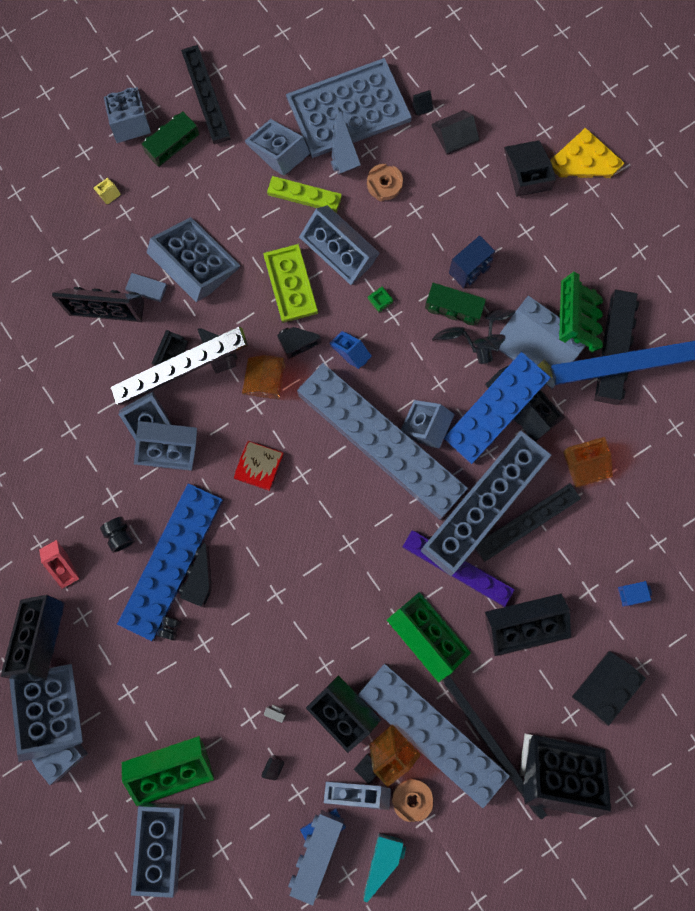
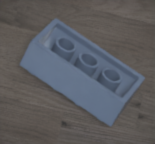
(338, 244)

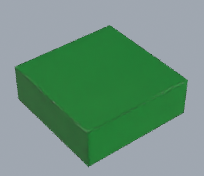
(380, 299)

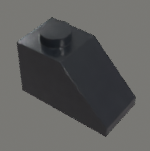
(296, 341)

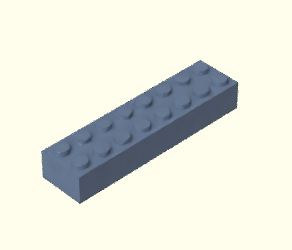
(485, 503)
(433, 735)

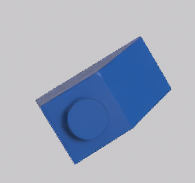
(351, 349)

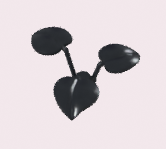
(483, 344)

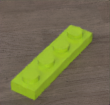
(303, 194)

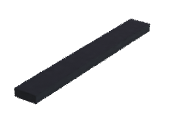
(489, 741)

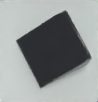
(422, 103)
(272, 768)

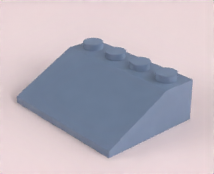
(192, 258)
(536, 334)
(45, 714)

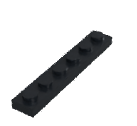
(205, 94)
(527, 522)

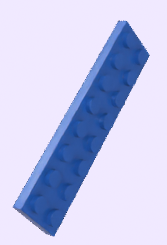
(170, 562)

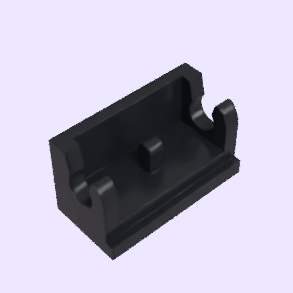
(170, 347)

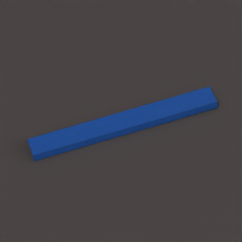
(623, 363)

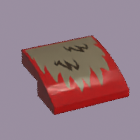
(258, 465)

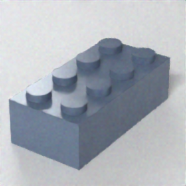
(157, 850)

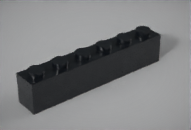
(616, 341)

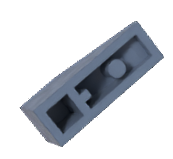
(343, 151)
(357, 795)

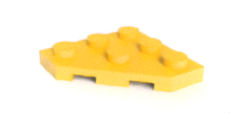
(585, 158)

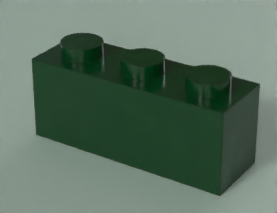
(170, 138)
(455, 304)

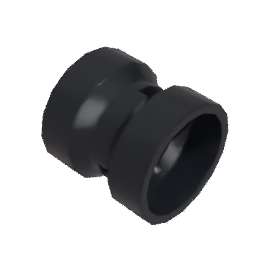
(167, 632)

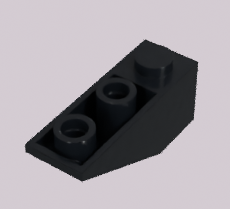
(199, 583)

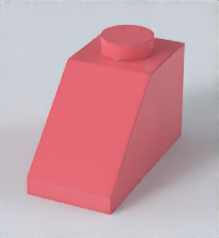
(58, 564)

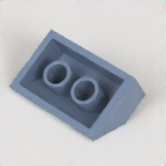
(165, 445)

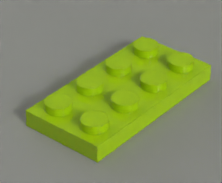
(290, 283)

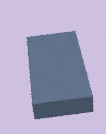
(146, 287)

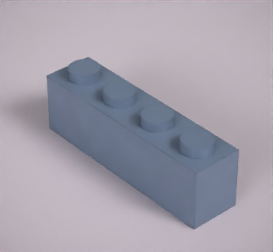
(316, 858)

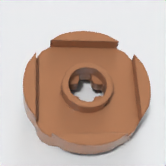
(385, 172)
(424, 798)

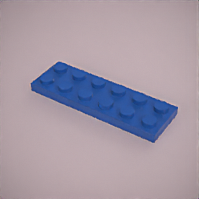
(497, 407)

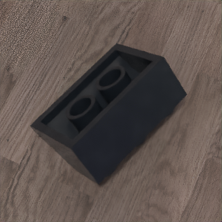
(608, 688)

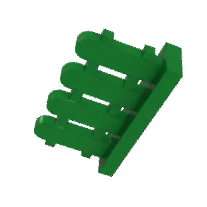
(571, 313)

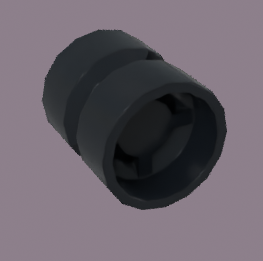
(116, 533)

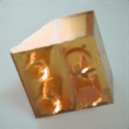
(589, 462)
(392, 755)

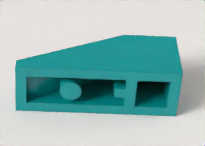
(384, 861)

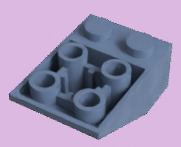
(126, 114)

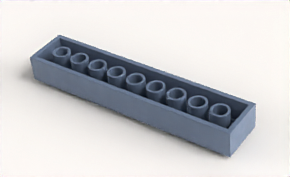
(381, 441)

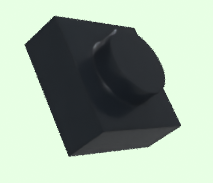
(365, 769)

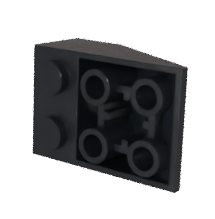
(529, 168)

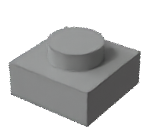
(275, 712)

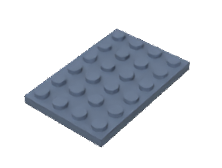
(363, 96)

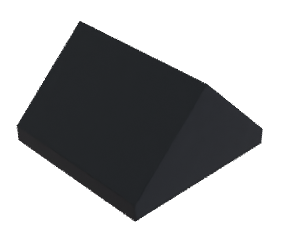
(456, 131)

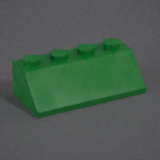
(429, 637)
(167, 771)

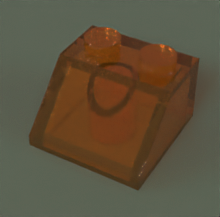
(264, 376)

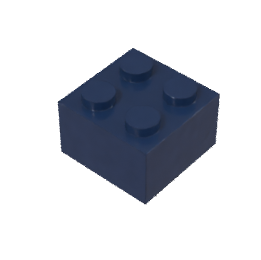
(471, 262)

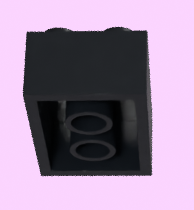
(343, 714)

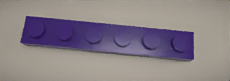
(465, 573)

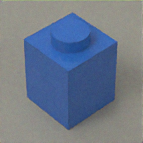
(635, 593)

